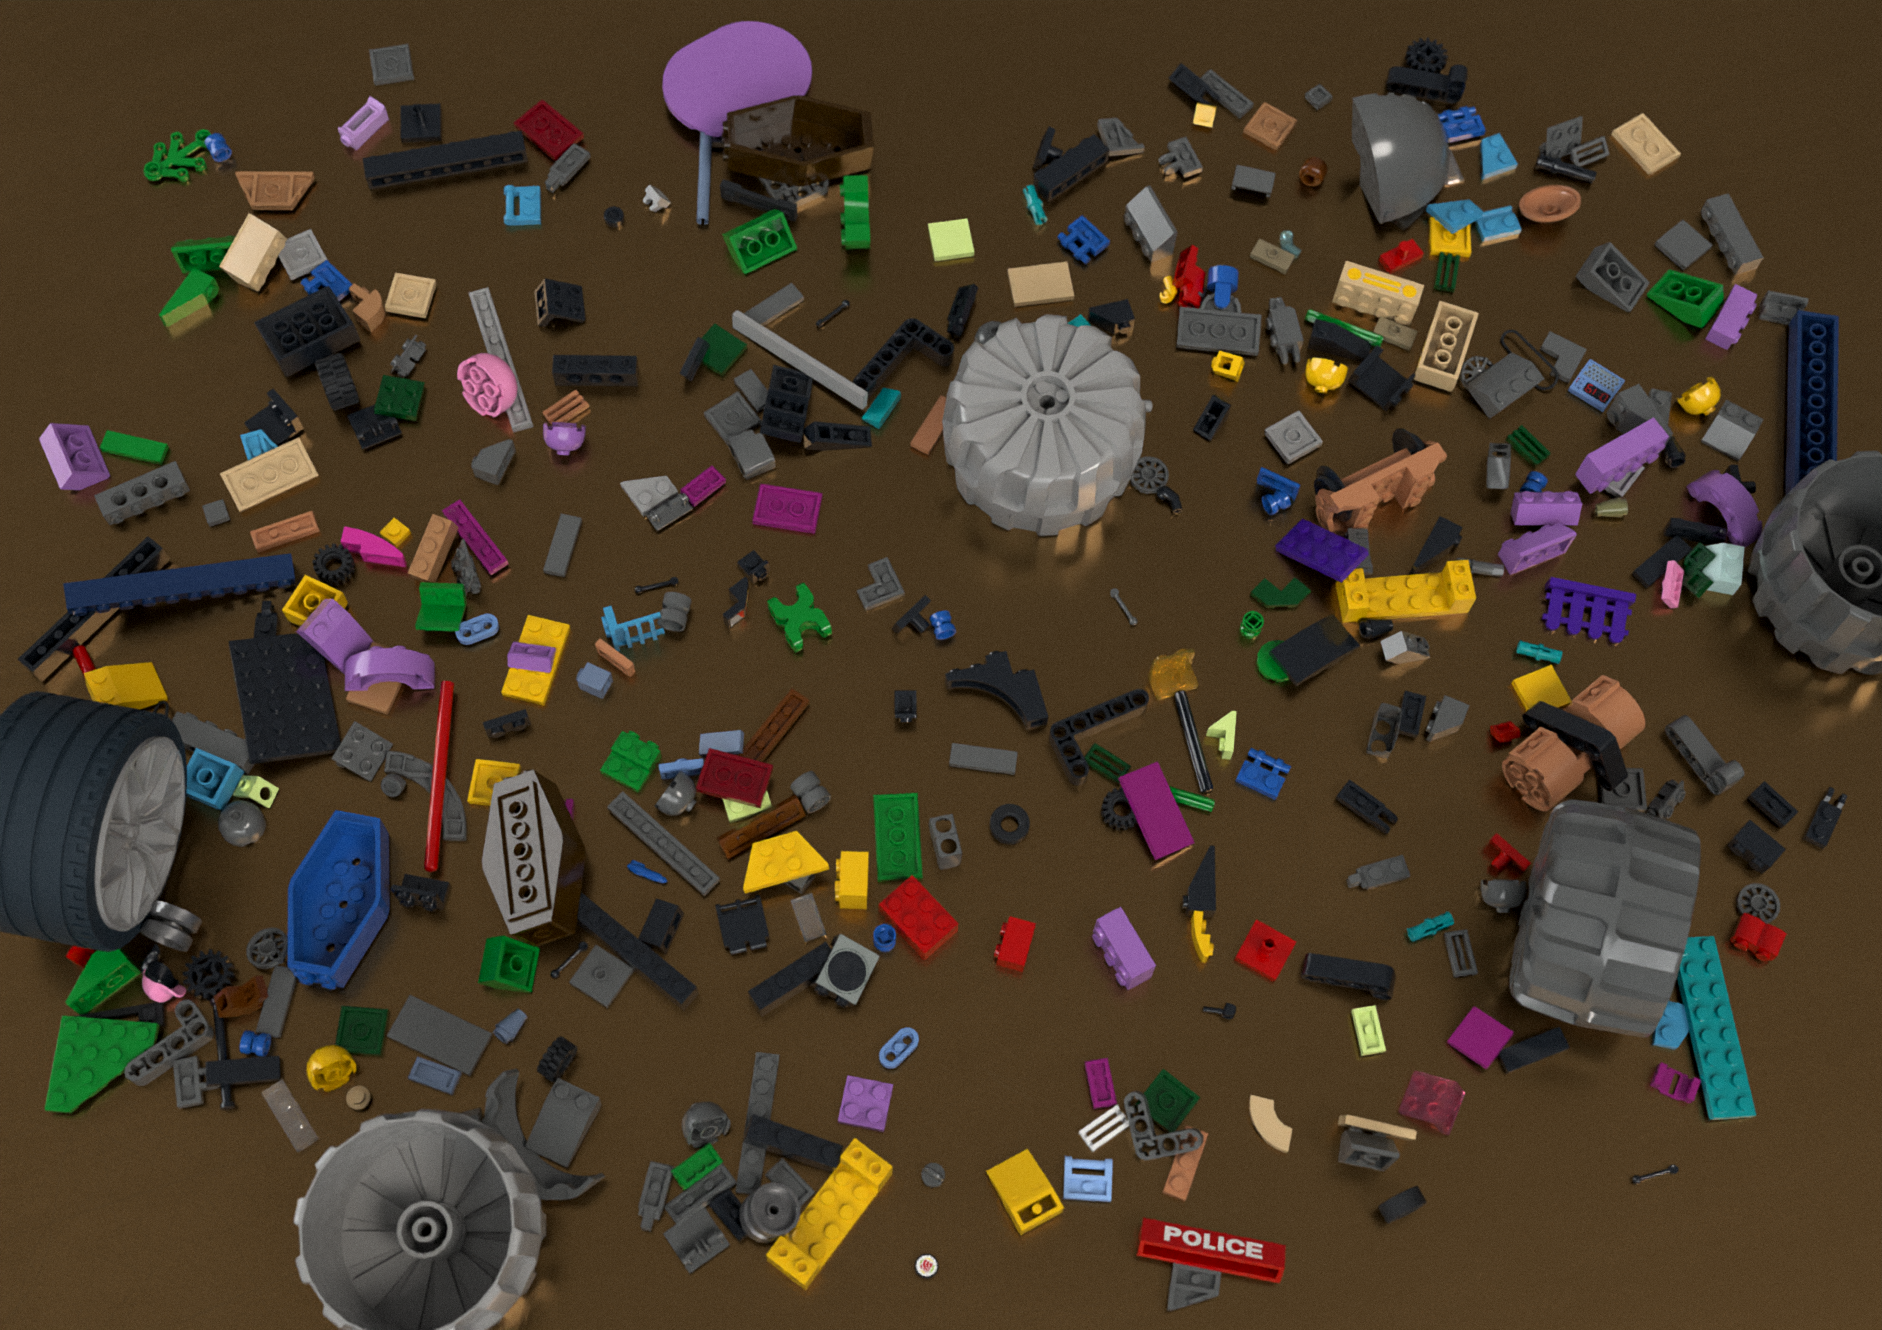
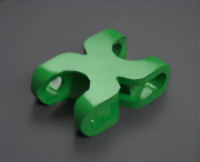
(799, 617)

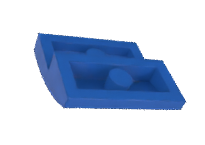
(1277, 482)

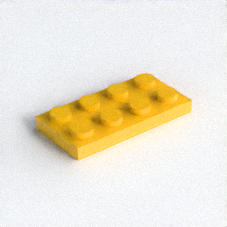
(535, 685)

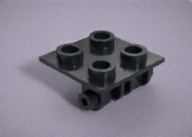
(372, 427)

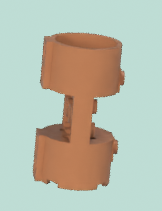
(1549, 769)

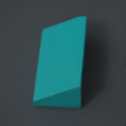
(882, 407)

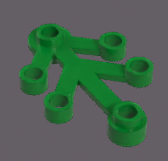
(176, 157)

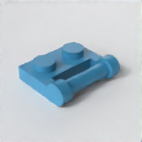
(529, 205)

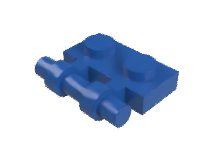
(1462, 128)
(1087, 235)
(326, 276)
(1260, 779)

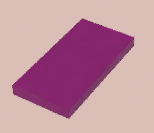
(1156, 810)

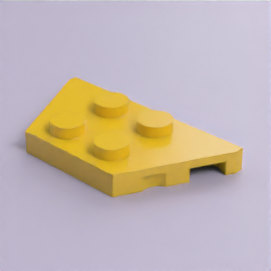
(780, 861)

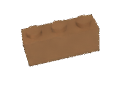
(433, 549)

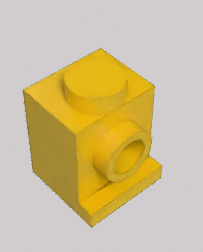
(1223, 359)

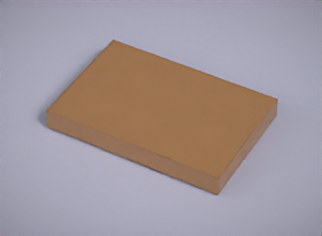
(378, 696)

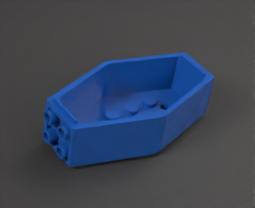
(322, 884)

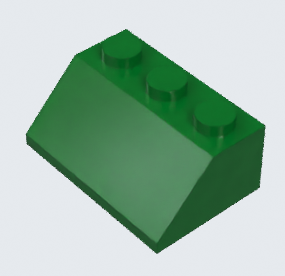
(760, 241)
(202, 253)

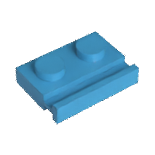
(1497, 224)

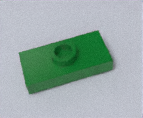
(696, 1166)

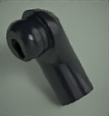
(1172, 496)

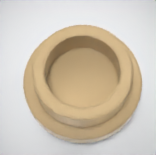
(358, 1097)

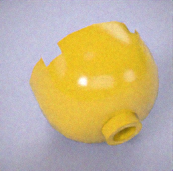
(1325, 374)
(1701, 398)
(330, 1067)

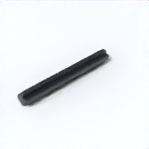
(1193, 741)

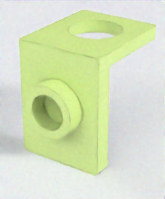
(250, 788)

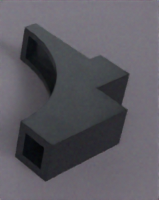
(996, 677)

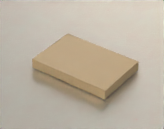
(1646, 144)
(1040, 284)
(1377, 1127)

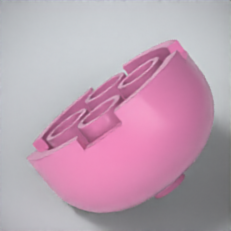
(487, 374)

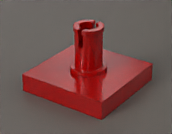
(1265, 950)

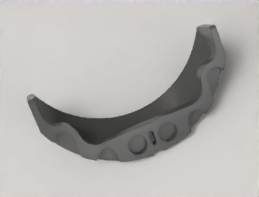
(502, 1116)

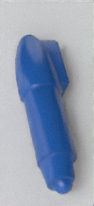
(640, 869)

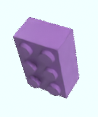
(1123, 949)

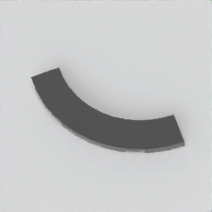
(421, 773)

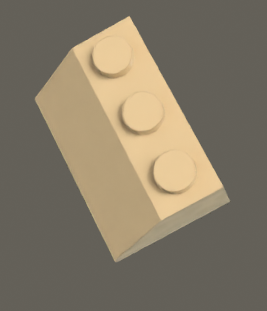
(253, 253)

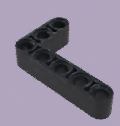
(898, 353)
(1092, 726)
(1584, 736)

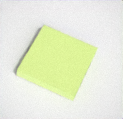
(951, 239)

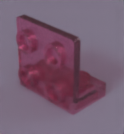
(1432, 1100)

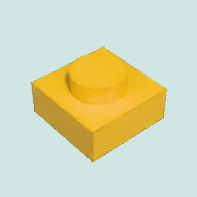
(1204, 114)
(395, 532)

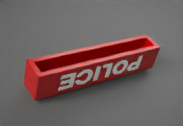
(1211, 1250)

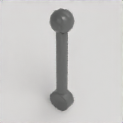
(1115, 594)

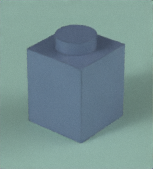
(594, 680)

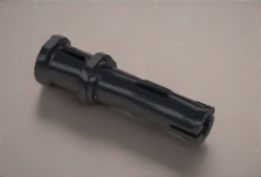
(1555, 166)

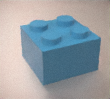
(211, 779)

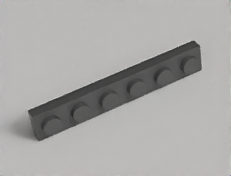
(663, 843)
(760, 1104)

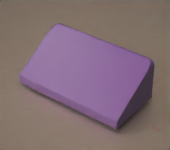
(531, 657)

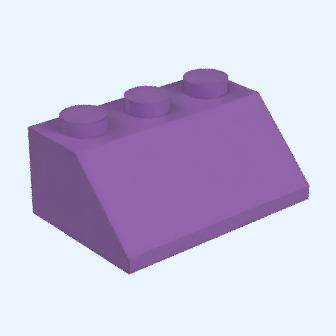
(73, 456)
(1536, 547)

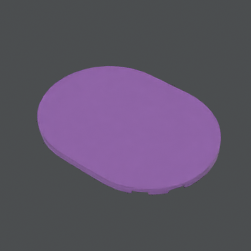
(733, 71)

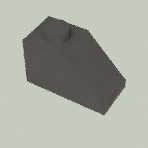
(493, 461)

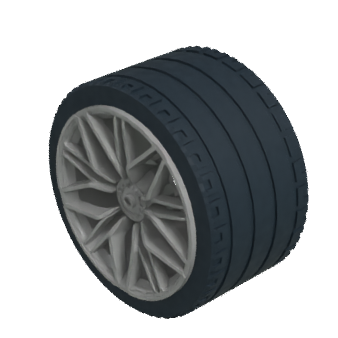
(86, 818)

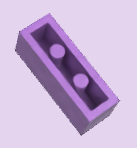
(1732, 317)
(1546, 508)

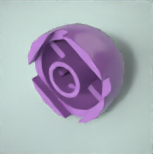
(563, 436)

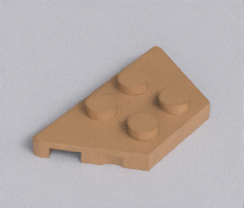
(274, 189)

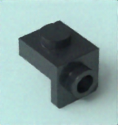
(905, 705)

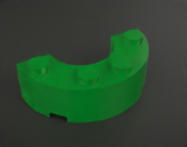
(856, 215)

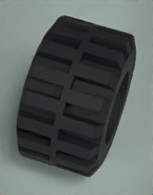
(337, 381)

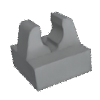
(658, 198)

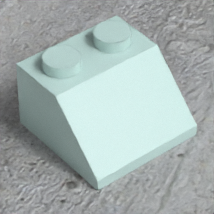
(1725, 568)

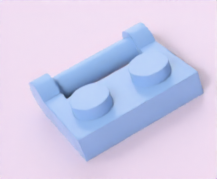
(1087, 1186)

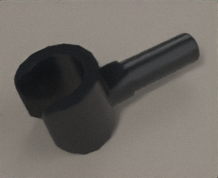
(1227, 1012)

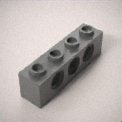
(148, 483)

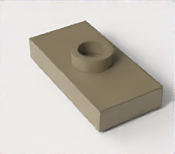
(1272, 256)
(1395, 333)

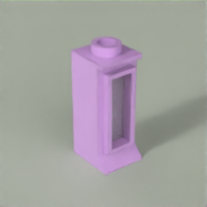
(363, 124)

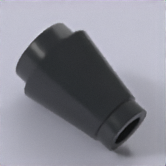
(1674, 454)
(1374, 627)

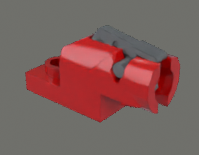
(1189, 279)

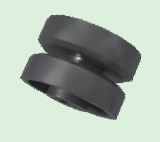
(170, 926)
(770, 1212)

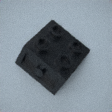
(559, 301)
(276, 420)
(422, 892)

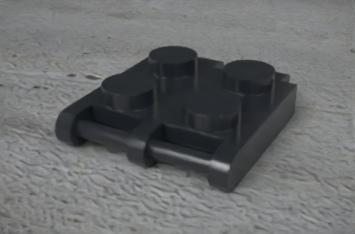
(743, 925)

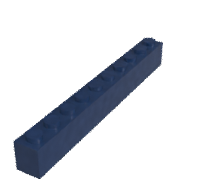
(178, 584)

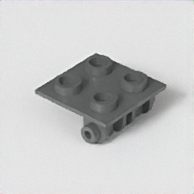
(1562, 137)
(465, 569)
(361, 751)
(696, 1240)

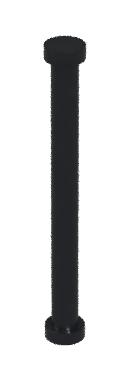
(227, 1102)

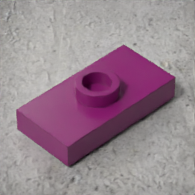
(703, 485)
(1100, 1083)

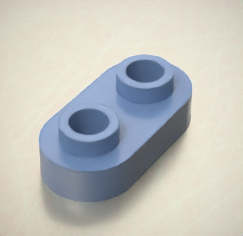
(476, 627)
(898, 1048)

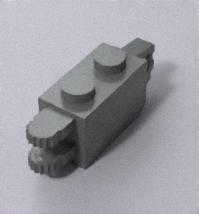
(1284, 330)

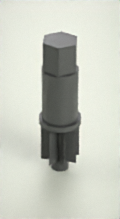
(1484, 567)

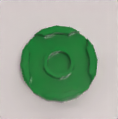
(1267, 665)

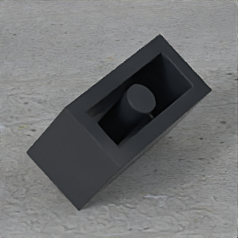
(1756, 847)

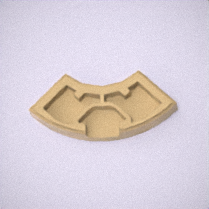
(1268, 1124)

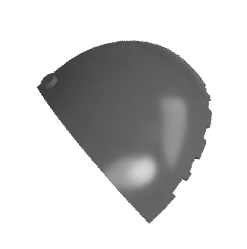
(1400, 153)

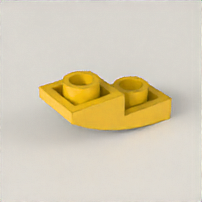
(1201, 942)

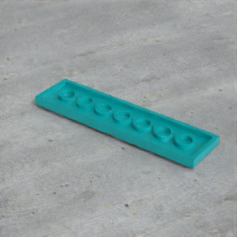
(1713, 1032)

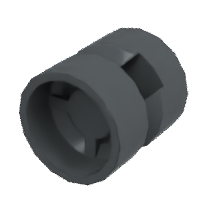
(674, 611)
(809, 789)

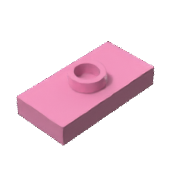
(1672, 584)

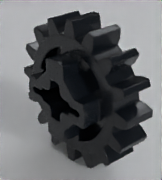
(1426, 56)
(201, 969)

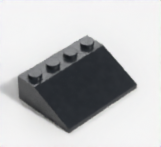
(307, 331)

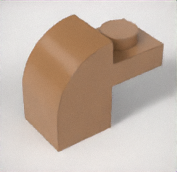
(370, 309)

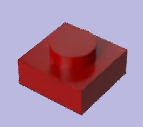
(1505, 731)

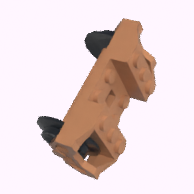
(1402, 475)

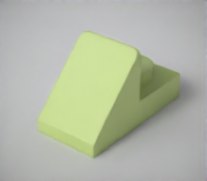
(1225, 731)

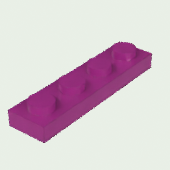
(475, 537)

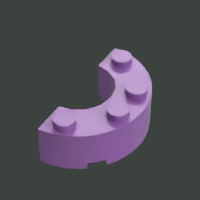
(1734, 504)
(390, 665)

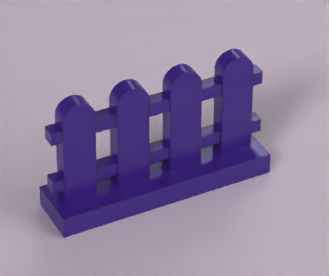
(1600, 597)

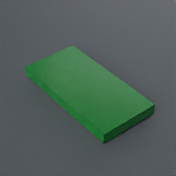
(897, 837)

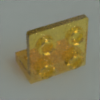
(1172, 673)

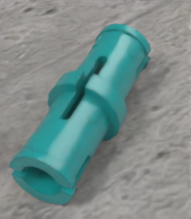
(1034, 205)
(1539, 652)
(1430, 926)

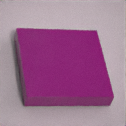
(1480, 1037)

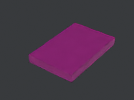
(787, 508)

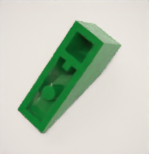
(191, 295)

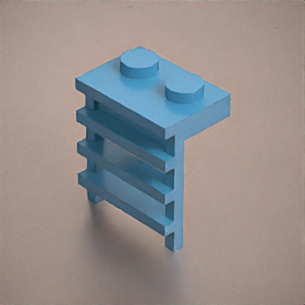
(620, 632)

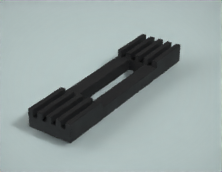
(733, 192)
(146, 1013)

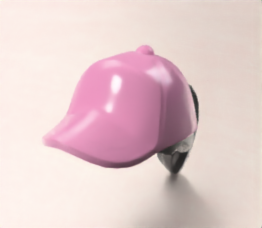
(157, 978)

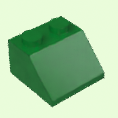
(508, 964)

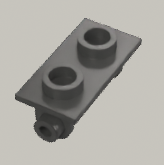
(402, 363)
(669, 511)
(1672, 794)

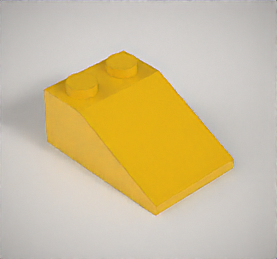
(126, 685)

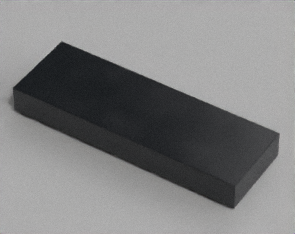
(1656, 565)
(1533, 1050)
(242, 1071)

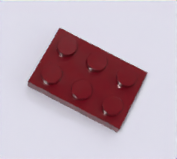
(548, 130)
(734, 778)

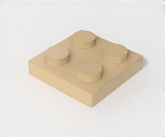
(410, 295)

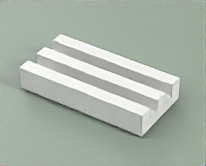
(1120, 1117)

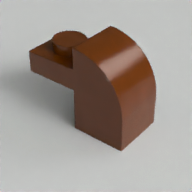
(241, 1000)

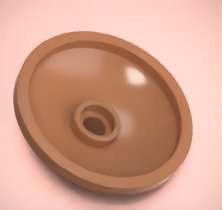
(1550, 203)

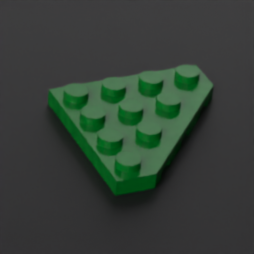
(91, 1055)

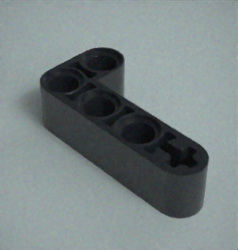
(1428, 84)
(1350, 973)

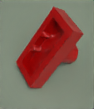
(1401, 256)
(1507, 855)

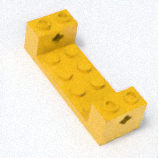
(1407, 595)
(830, 1214)

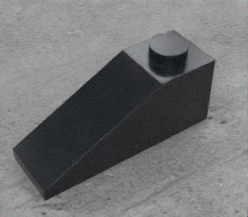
(1335, 340)
(836, 436)
(1439, 543)
(1202, 890)

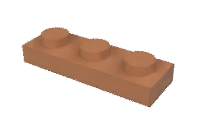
(1183, 1169)

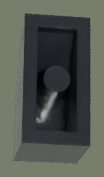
(1113, 317)

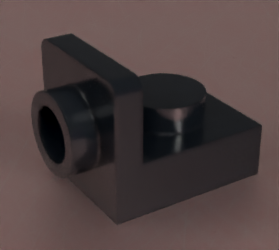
(754, 566)

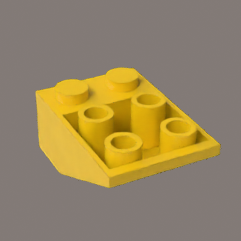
(1025, 1191)

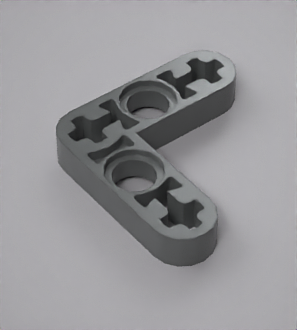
(785, 192)
(1149, 1136)

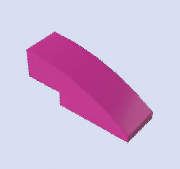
(371, 547)

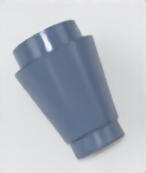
(509, 1026)

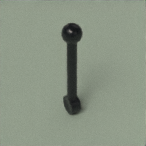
(845, 303)
(673, 581)
(583, 946)
(1672, 1169)

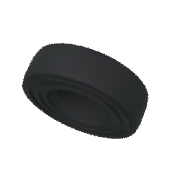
(1013, 811)

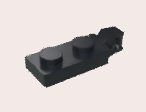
(961, 309)
(1694, 531)
(266, 622)

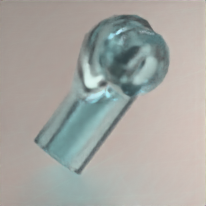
(1286, 242)

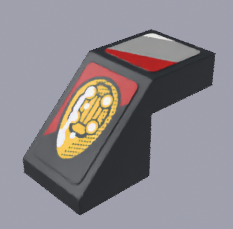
(739, 595)

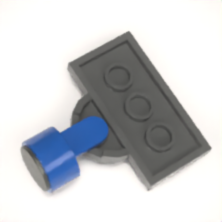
(1219, 321)

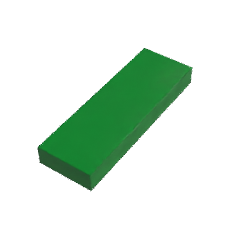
(134, 447)

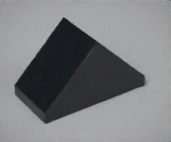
(1212, 417)

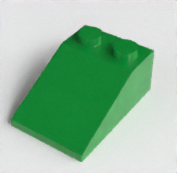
(1688, 297)
(100, 979)

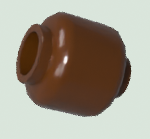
(1313, 171)

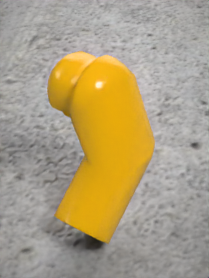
(1170, 291)

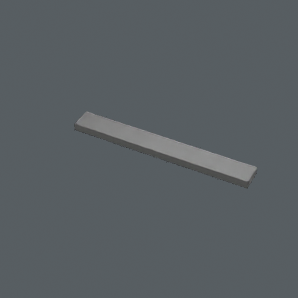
(496, 345)
(800, 359)

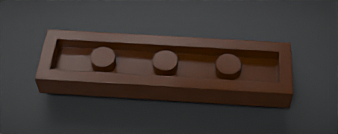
(775, 726)
(761, 826)

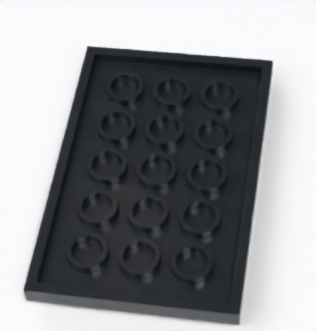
(283, 698)

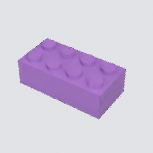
(1622, 456)

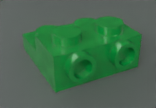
(631, 761)

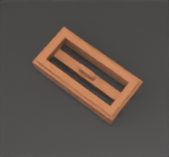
(564, 406)
(615, 657)

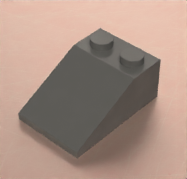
(1612, 277)
(1632, 409)
(563, 1122)
(1367, 1150)

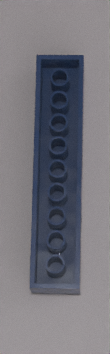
(1811, 394)

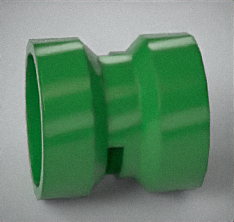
(1248, 628)

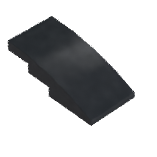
(786, 404)
(1314, 649)

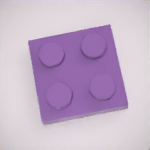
(865, 1103)

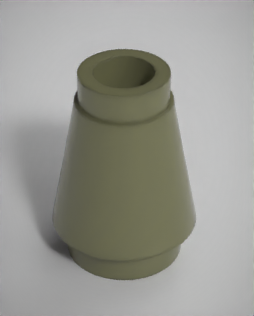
(1612, 508)

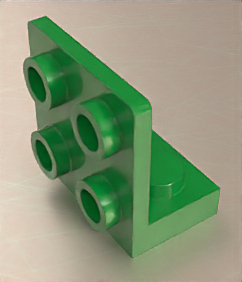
(441, 606)

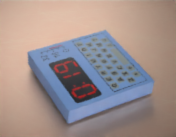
(1596, 385)

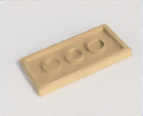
(269, 474)

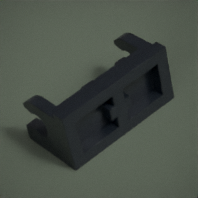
(661, 926)

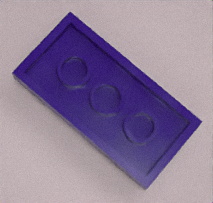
(1322, 550)

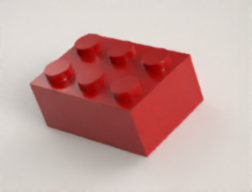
(918, 917)

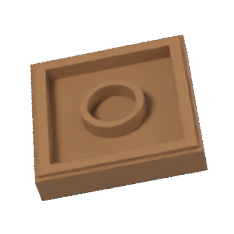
(1270, 126)

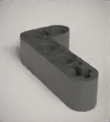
(1702, 756)
(168, 1045)

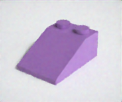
(334, 633)

